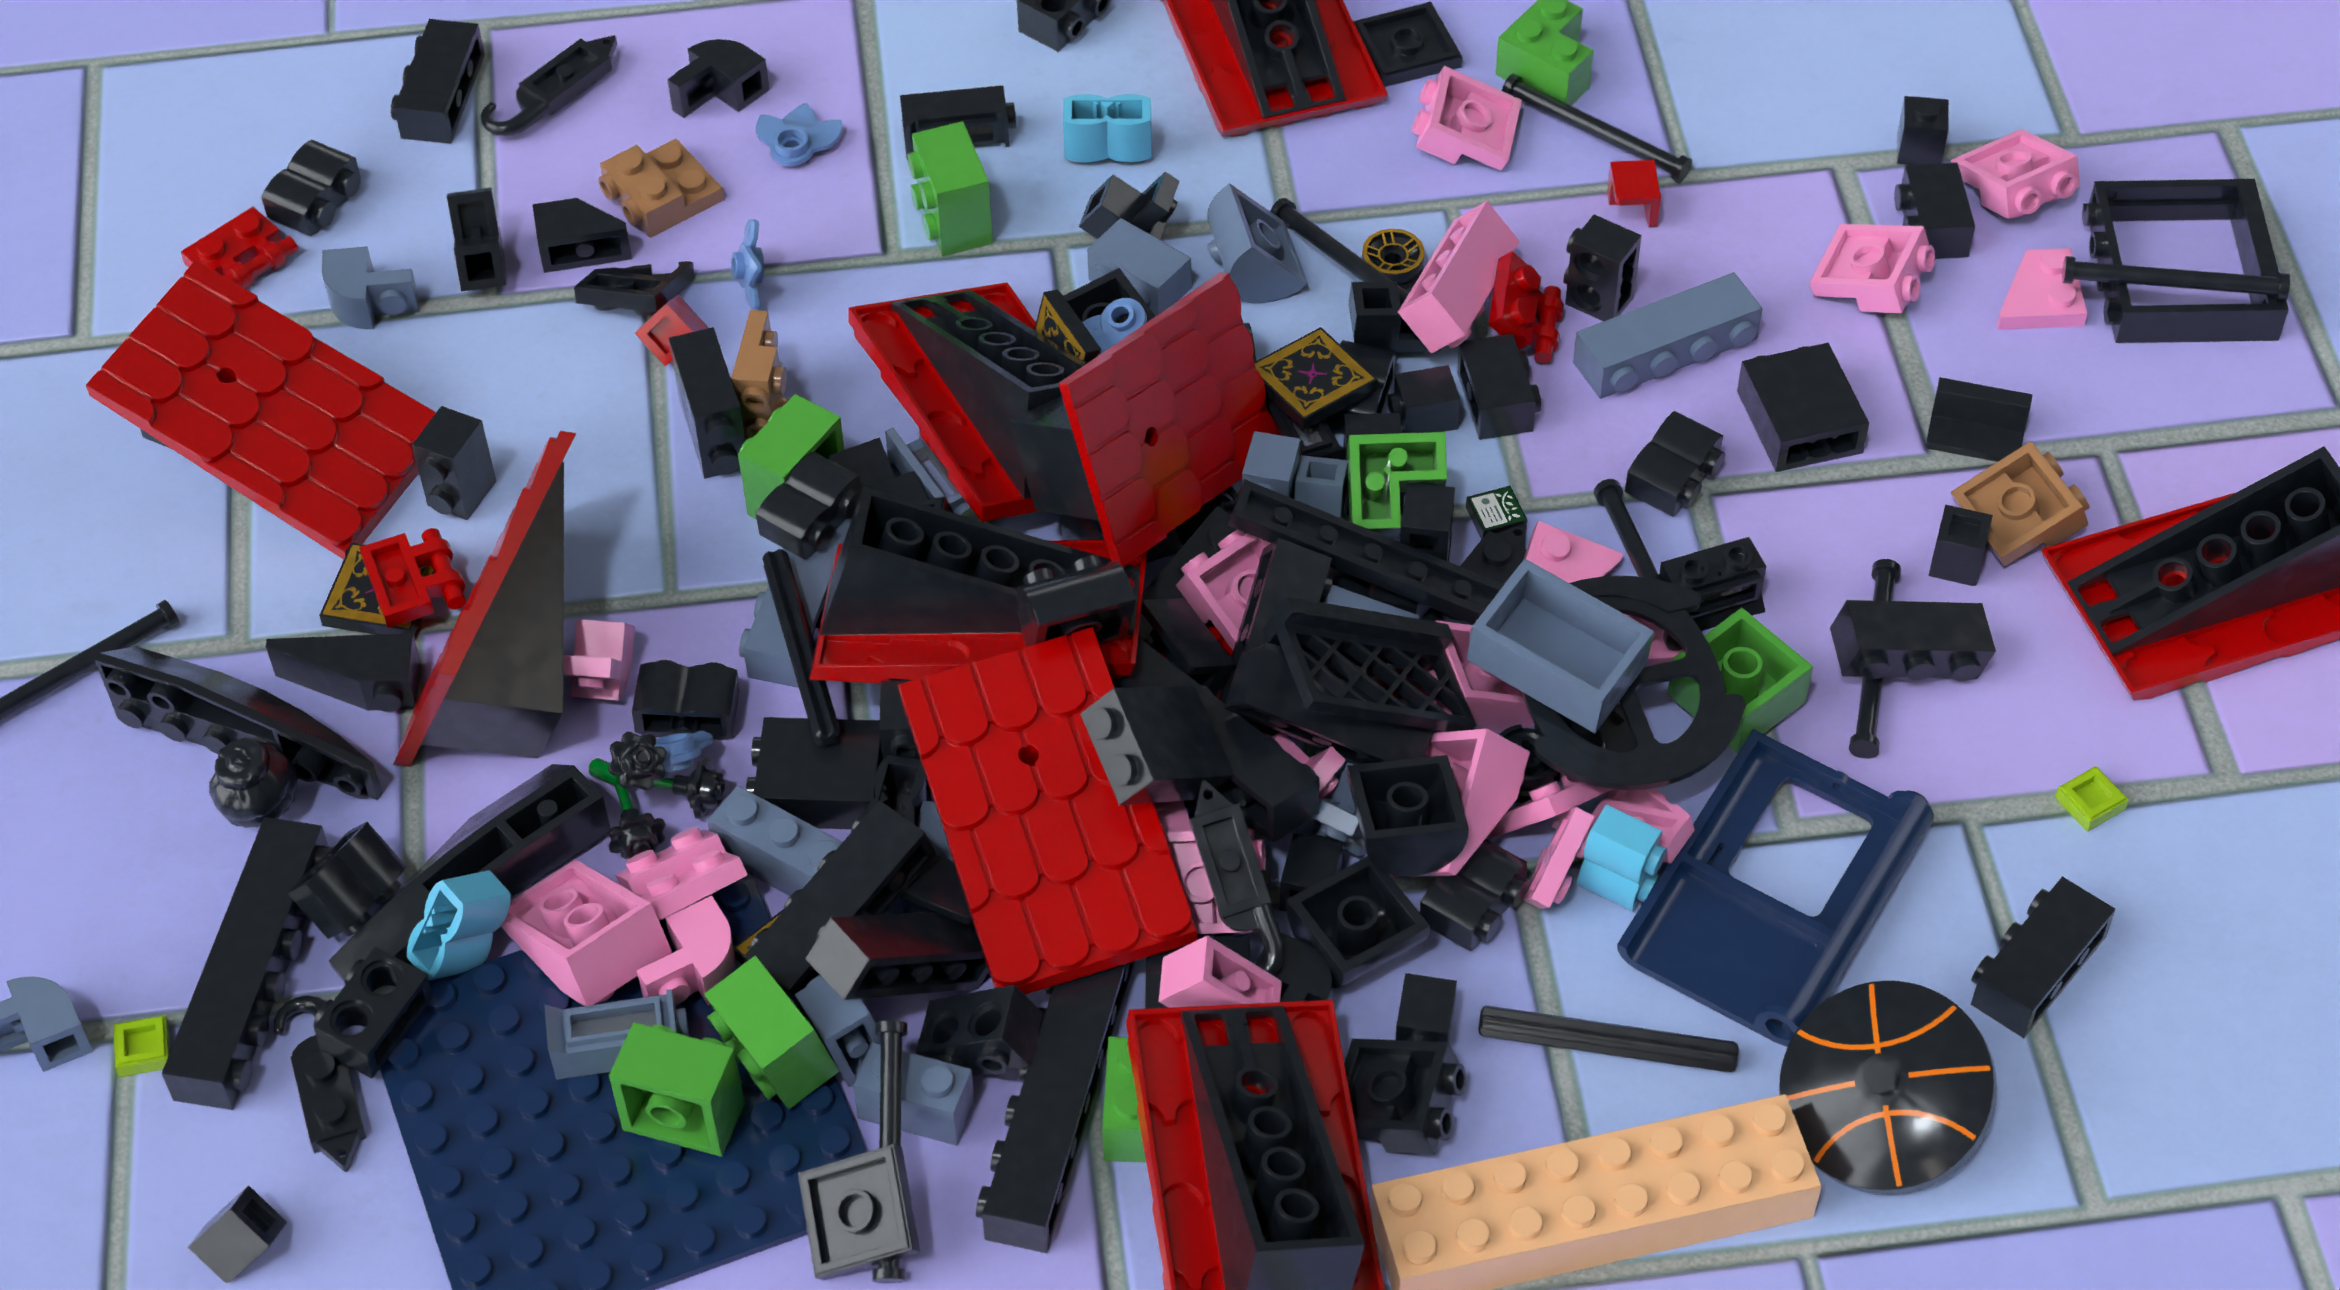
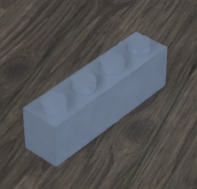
(1667, 335)
(764, 643)
(773, 842)

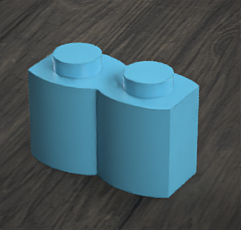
(1107, 128)
(1621, 858)
(458, 924)

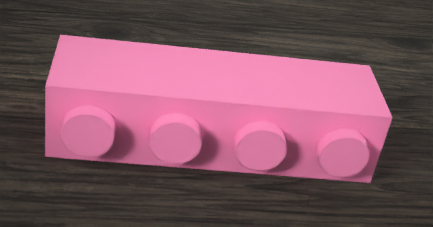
(1458, 278)

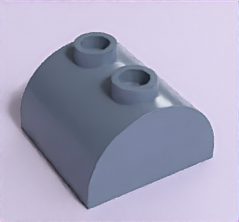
(1253, 247)

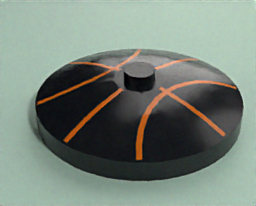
(1889, 1086)

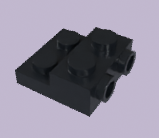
(1403, 1092)

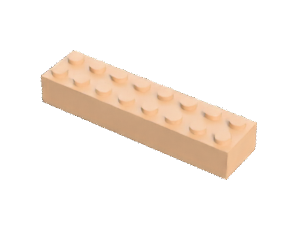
(1596, 1199)

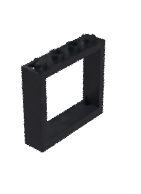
(2186, 200)

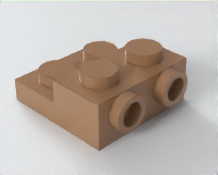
(658, 186)
(758, 374)
(2026, 503)

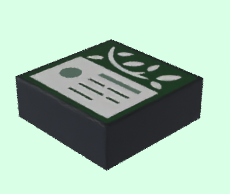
(1495, 511)

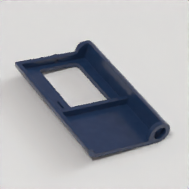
(1744, 947)

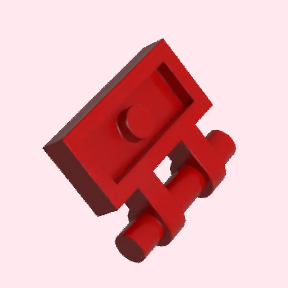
(242, 248)
(1518, 302)
(398, 582)

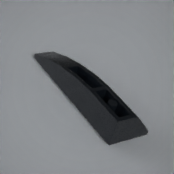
(217, 708)
(513, 838)

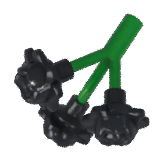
(640, 765)

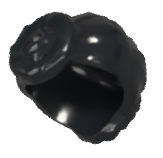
(252, 782)

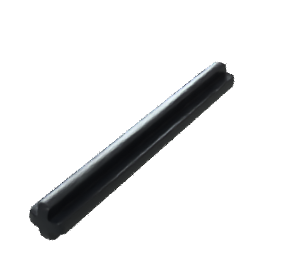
(800, 647)
(1608, 1038)

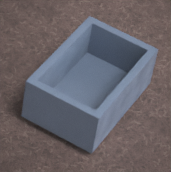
(1559, 645)

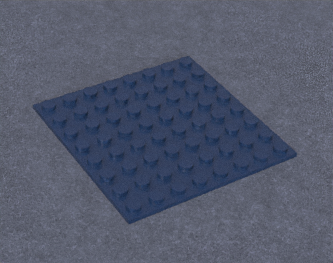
(541, 1180)

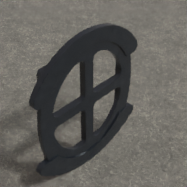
(1652, 762)

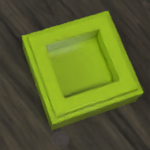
(2091, 798)
(141, 1045)

